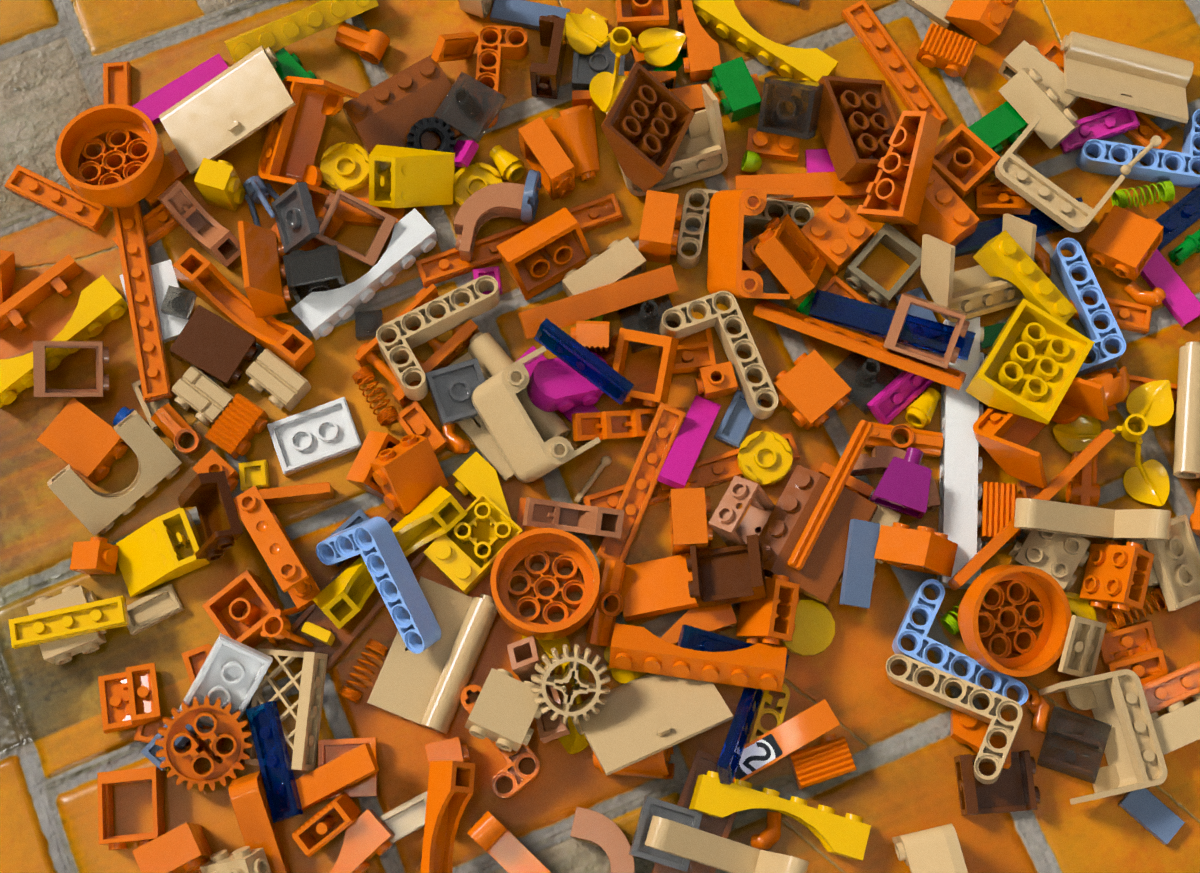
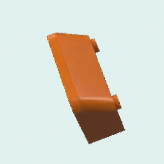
(296, 133)
(726, 242)
(1008, 434)

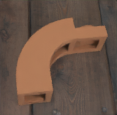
(482, 206)
(200, 224)
(878, 463)
(573, 517)
(523, 657)
(603, 832)

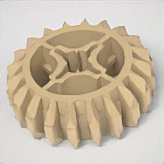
(582, 688)

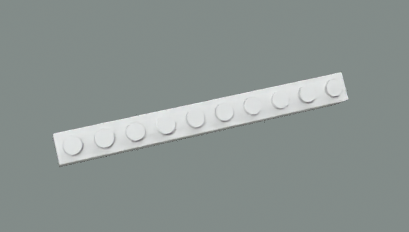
(960, 461)

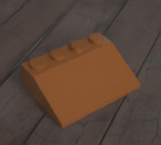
(396, 104)
(856, 125)
(645, 127)
(788, 521)

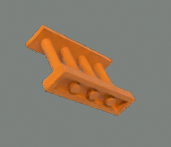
(443, 351)
(276, 548)

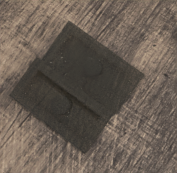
(1074, 744)

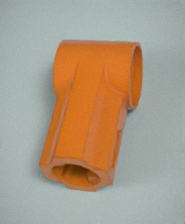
(369, 44)
(175, 427)

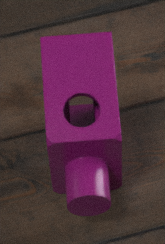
(905, 485)

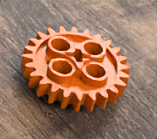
(182, 760)

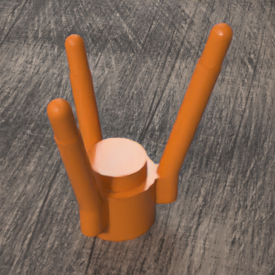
(279, 627)

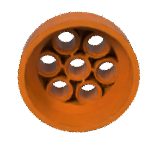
(110, 155)
(555, 550)
(1040, 633)

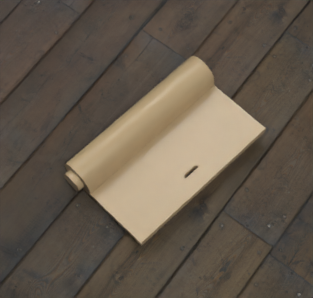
(1126, 76)
(227, 108)
(491, 361)
(1187, 423)
(430, 683)
(650, 717)

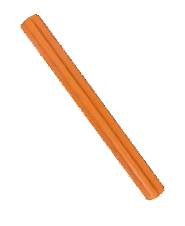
(830, 495)

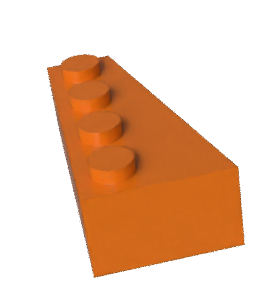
(903, 172)

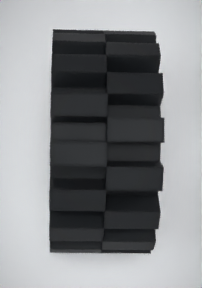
(435, 125)

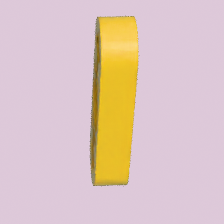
(767, 699)

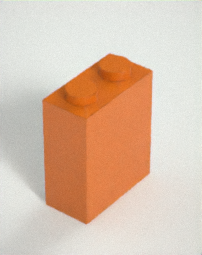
(83, 441)

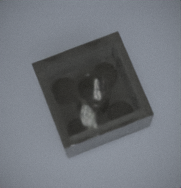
(790, 107)
(314, 271)

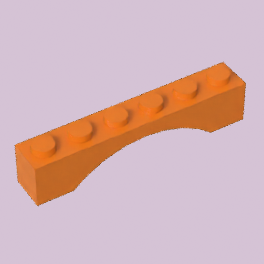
(701, 49)
(214, 289)
(751, 667)
(447, 796)
(361, 842)

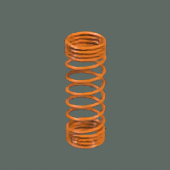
(363, 376)
(1117, 618)
(355, 695)

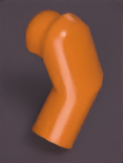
(1042, 259)
(1145, 297)
(456, 443)

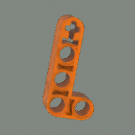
(498, 51)
(513, 758)
(255, 819)
(504, 846)

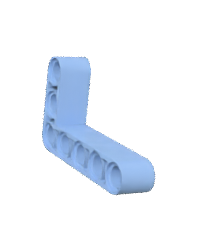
(1155, 159)
(1089, 313)
(391, 575)
(947, 655)

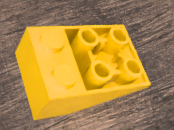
(410, 177)
(473, 544)
(160, 551)

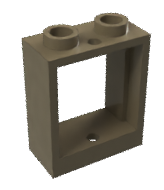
(900, 246)

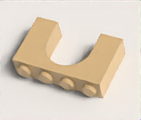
(99, 509)

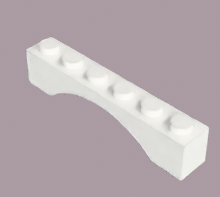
(324, 309)

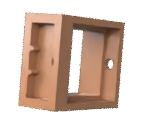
(379, 239)
(902, 310)
(40, 369)
(728, 516)

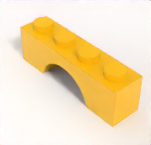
(1007, 260)

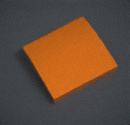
(1133, 649)
(129, 698)

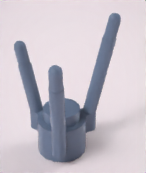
(258, 192)

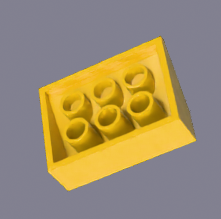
(1030, 364)

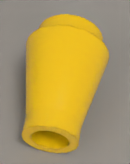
(509, 166)
(923, 408)

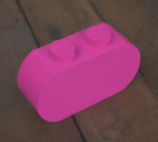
(560, 387)

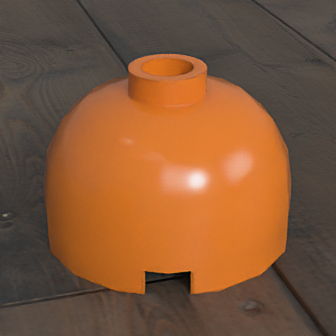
(1115, 384)

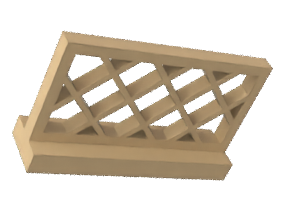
(309, 704)

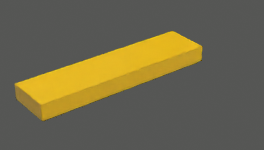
(68, 622)

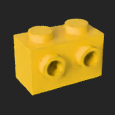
(219, 184)

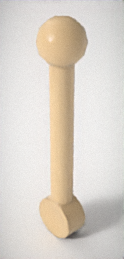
(1154, 142)
(605, 461)

